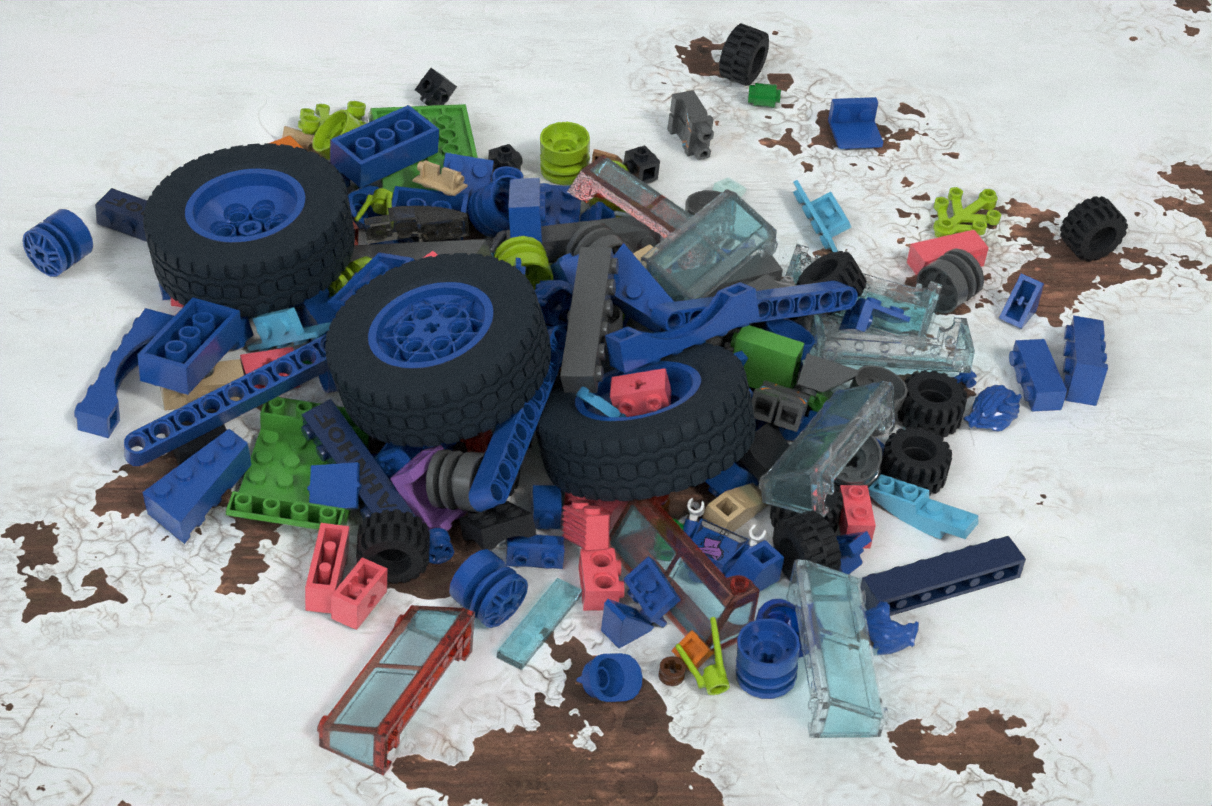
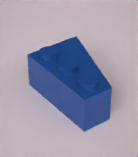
(637, 289)

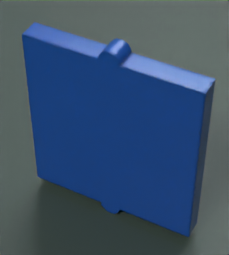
(335, 485)

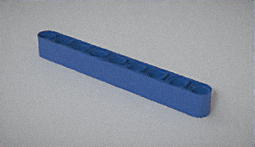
(772, 304)
(226, 408)
(513, 437)

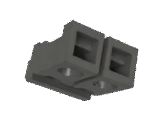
(691, 124)
(779, 401)

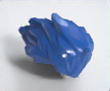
(554, 299)
(994, 408)
(888, 634)

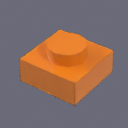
(695, 648)

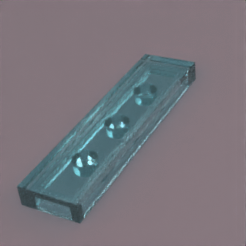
(539, 624)

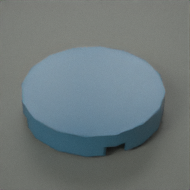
(598, 403)

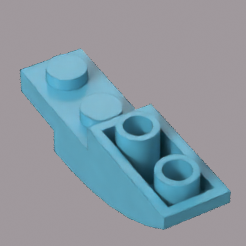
(915, 508)

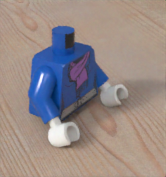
(717, 542)

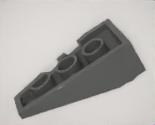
(823, 375)

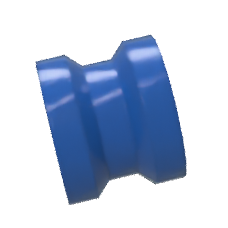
(440, 546)

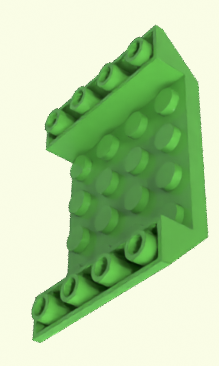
(454, 138)
(281, 470)

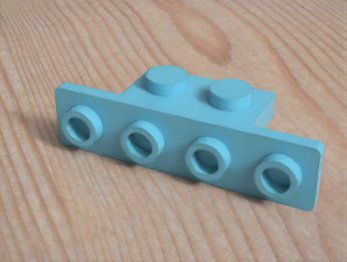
(826, 215)
(283, 328)

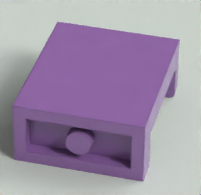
(411, 485)

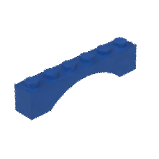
(729, 309)
(100, 407)

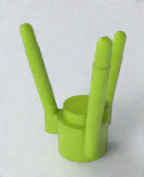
(379, 201)
(714, 675)

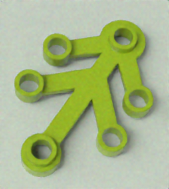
(309, 123)
(986, 200)

